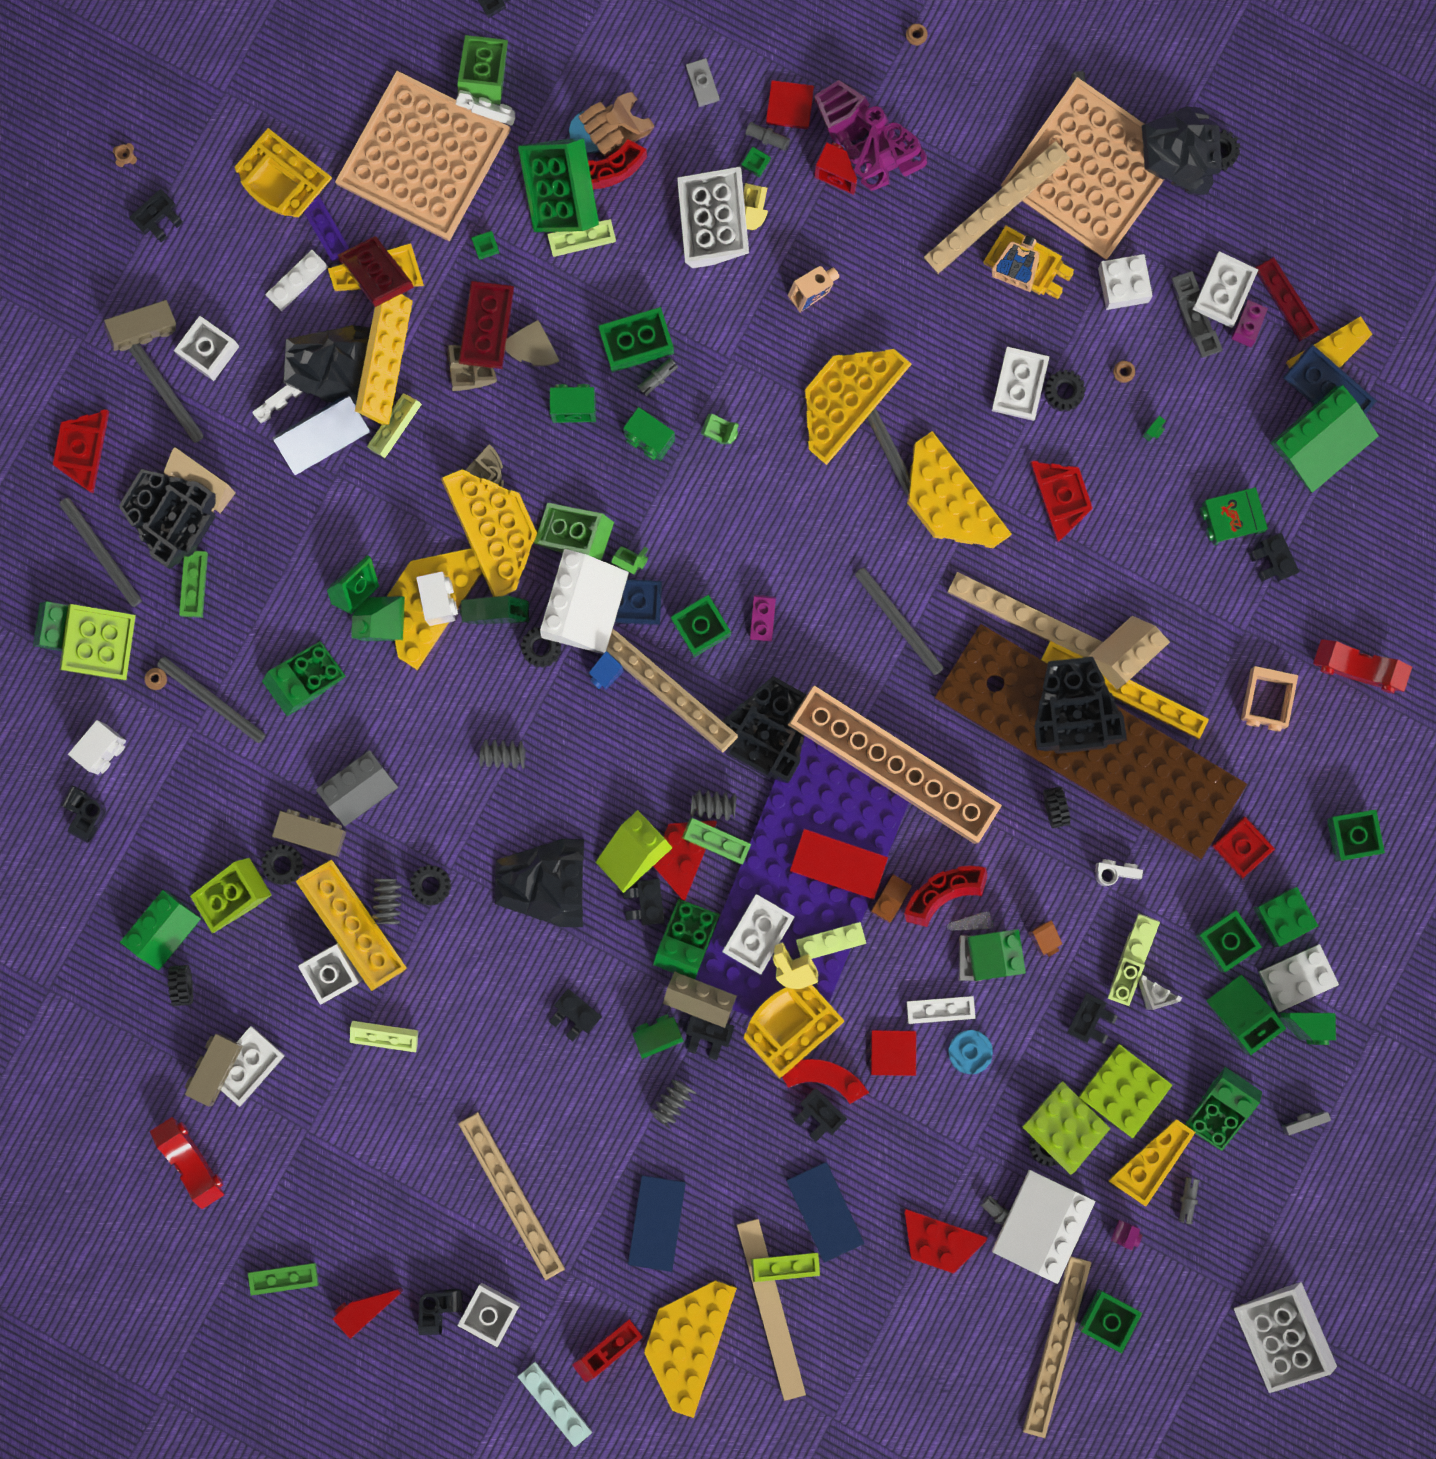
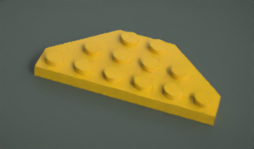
(846, 395)
(949, 500)
(494, 526)
(417, 634)
(686, 1342)

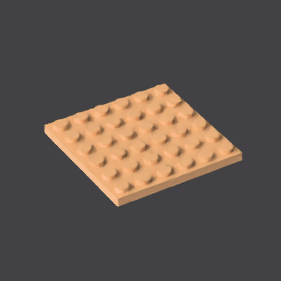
(422, 156)
(1103, 181)

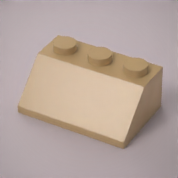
(184, 467)
(1128, 650)

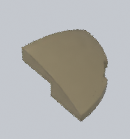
(531, 346)
(467, 376)
(487, 466)

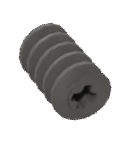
(502, 754)
(713, 805)
(386, 901)
(672, 1102)

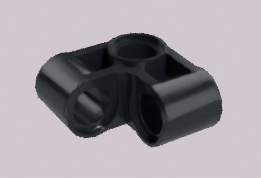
(84, 824)
(431, 1318)

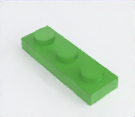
(193, 585)
(716, 841)
(283, 1279)

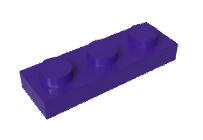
(325, 228)

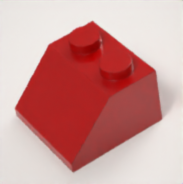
(836, 169)

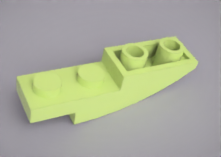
(1133, 959)

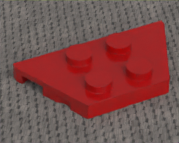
(81, 447)
(1062, 496)
(682, 861)
(939, 1242)

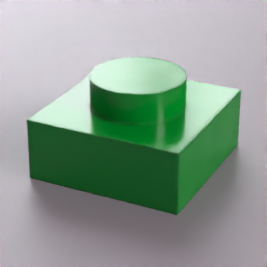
(756, 162)
(485, 245)
(1155, 429)

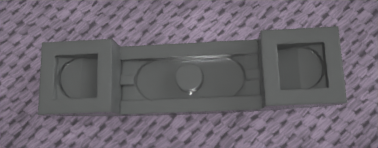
(1197, 324)

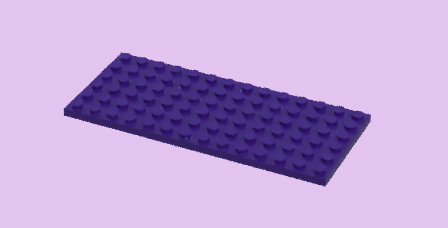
(825, 799)

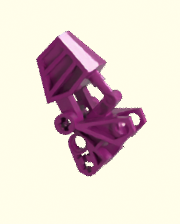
(850, 119)

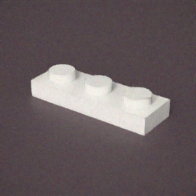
(296, 280)
(940, 1010)

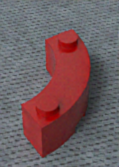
(617, 166)
(1348, 662)
(941, 889)
(827, 1073)
(180, 1150)

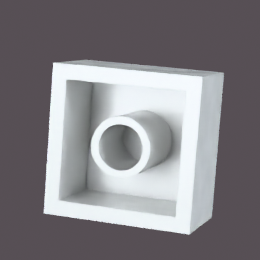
(1125, 282)
(206, 348)
(436, 598)
(97, 748)
(330, 973)
(489, 1314)

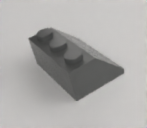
(357, 788)

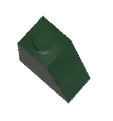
(495, 610)

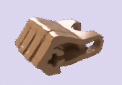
(615, 124)

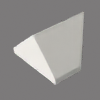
(1155, 995)

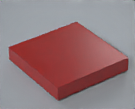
(790, 104)
(1243, 847)
(893, 1053)

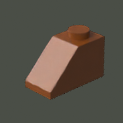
(891, 899)
(1046, 938)

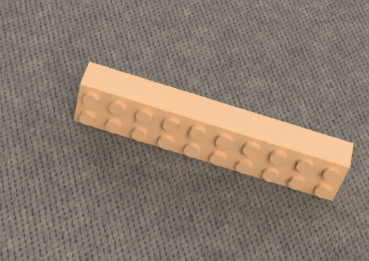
(894, 765)

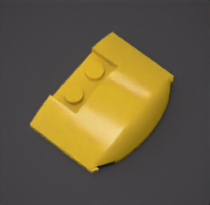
(280, 176)
(790, 1027)

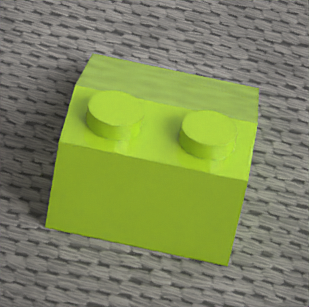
(632, 851)
(230, 894)

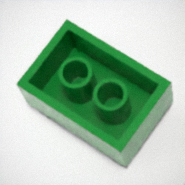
(636, 339)

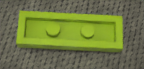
(785, 1267)

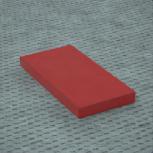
(839, 864)

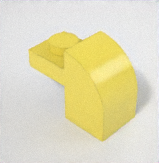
(754, 202)
(794, 973)

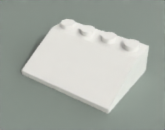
(713, 217)
(583, 602)
(1043, 1226)
(1285, 1338)

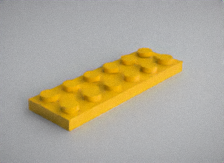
(383, 359)
(351, 925)

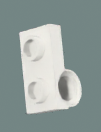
(1128, 871)

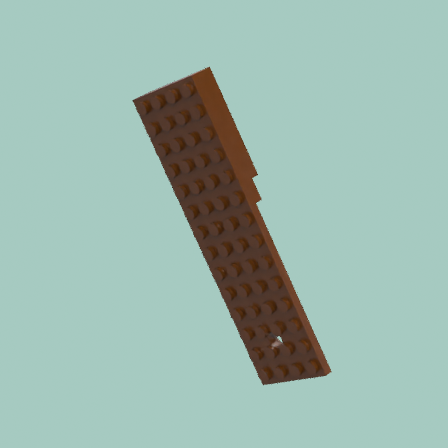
(1141, 778)

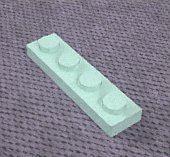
(555, 1404)

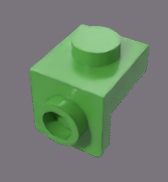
(720, 429)
(629, 560)

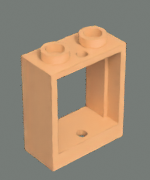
(1276, 677)

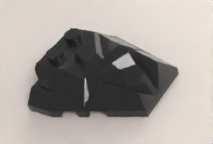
(1183, 149)
(327, 362)
(169, 514)
(1077, 709)
(763, 731)
(544, 882)

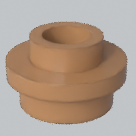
(919, 29)
(1124, 365)
(161, 682)

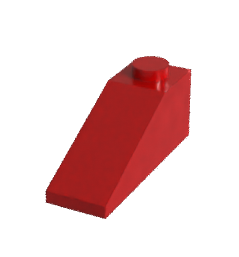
(358, 1313)
(607, 1351)

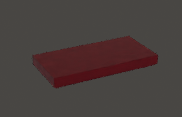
(375, 271)
(486, 325)

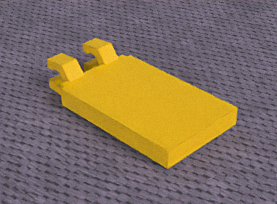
(1047, 268)

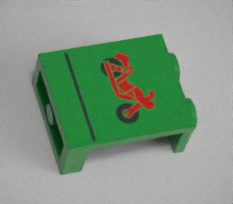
(1233, 516)

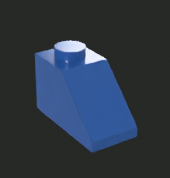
(605, 671)

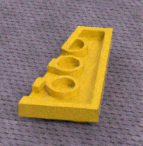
(402, 255)
(1342, 343)
(1149, 1167)

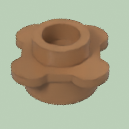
(122, 149)

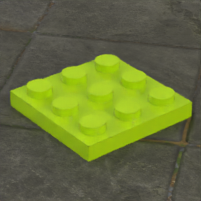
(97, 642)
(1125, 1091)
(1066, 1128)

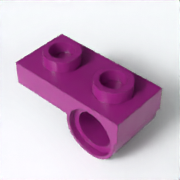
(1249, 324)
(762, 618)
(1126, 1235)

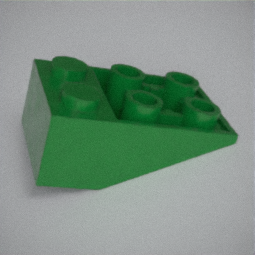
(50, 625)
(302, 678)
(686, 939)
(1245, 1015)
(1224, 1108)

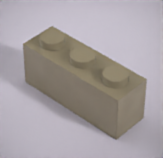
(140, 326)
(309, 832)
(699, 999)
(212, 1069)

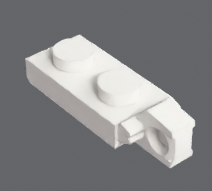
(486, 108)
(276, 402)

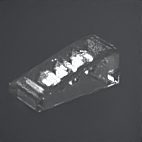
(978, 921)

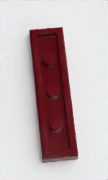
(1286, 299)

